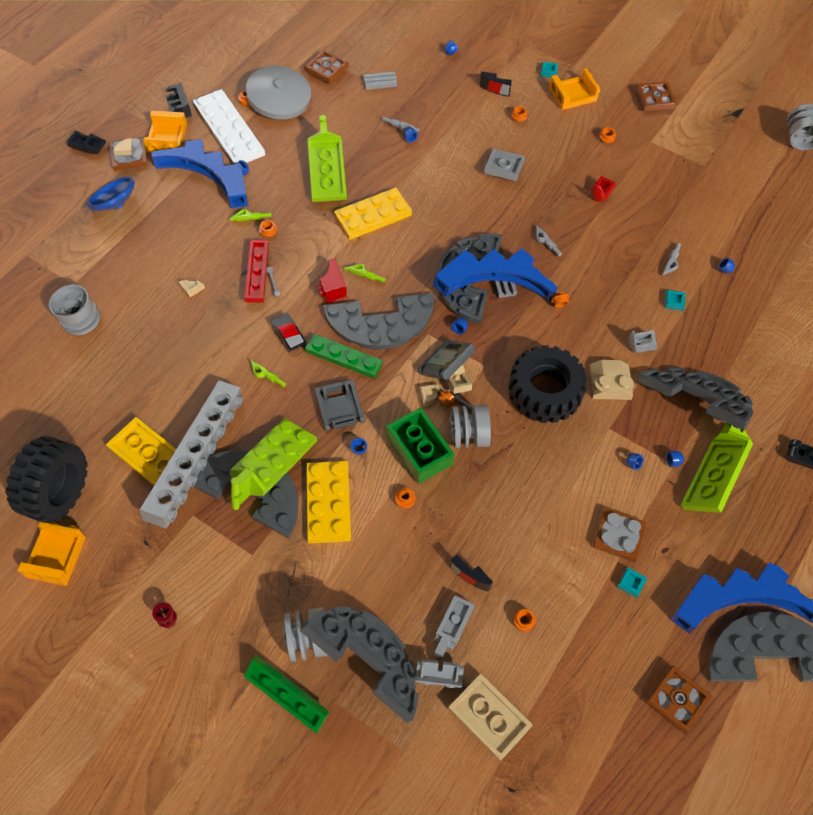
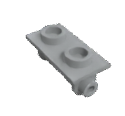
(448, 676)

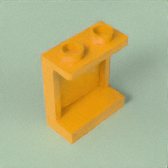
(574, 91)
(166, 131)
(54, 553)

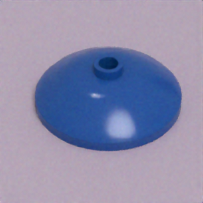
(112, 195)

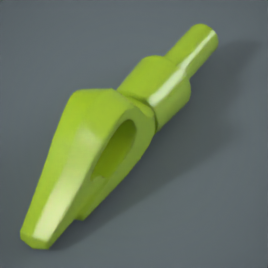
(245, 215)
(360, 270)
(265, 373)

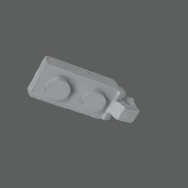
(452, 625)

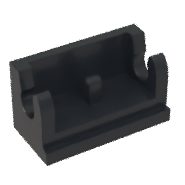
(178, 100)

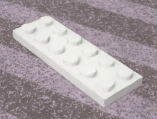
(228, 127)

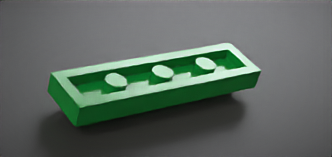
(344, 356)
(286, 694)

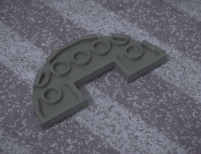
(469, 301)
(381, 330)
(722, 395)
(278, 505)
(761, 637)
(374, 644)

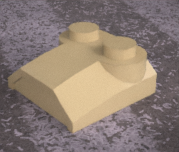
(611, 380)

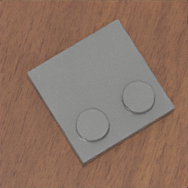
(504, 164)

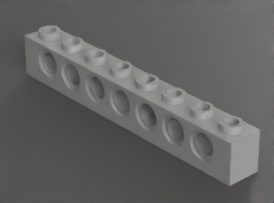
(218, 407)

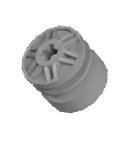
(801, 127)
(74, 309)
(470, 426)
(296, 640)

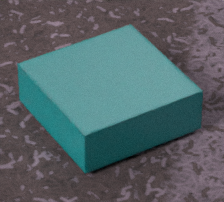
(549, 69)
(675, 300)
(632, 582)

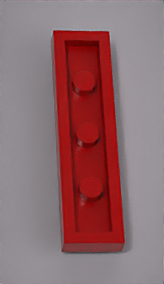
(256, 271)

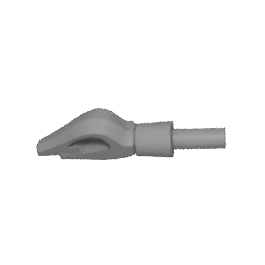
(401, 125)
(546, 240)
(672, 260)

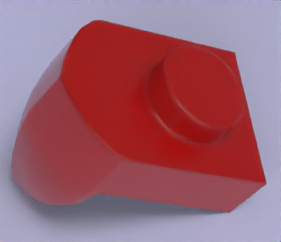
(602, 189)

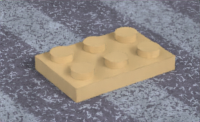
(490, 717)

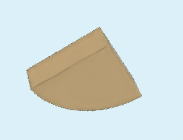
(124, 147)
(191, 287)
(429, 394)

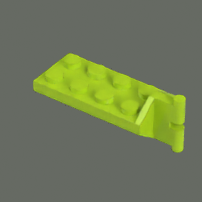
(326, 165)
(269, 461)
(718, 471)

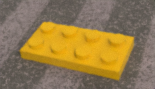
(372, 213)
(142, 450)
(328, 502)

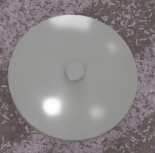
(278, 92)

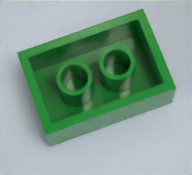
(419, 445)

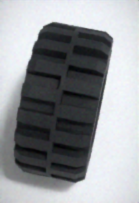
(554, 364)
(46, 479)

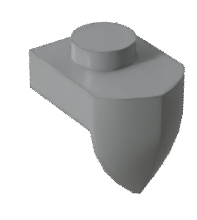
(642, 341)

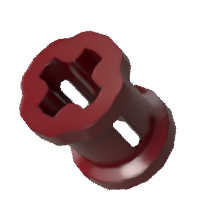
(157, 614)

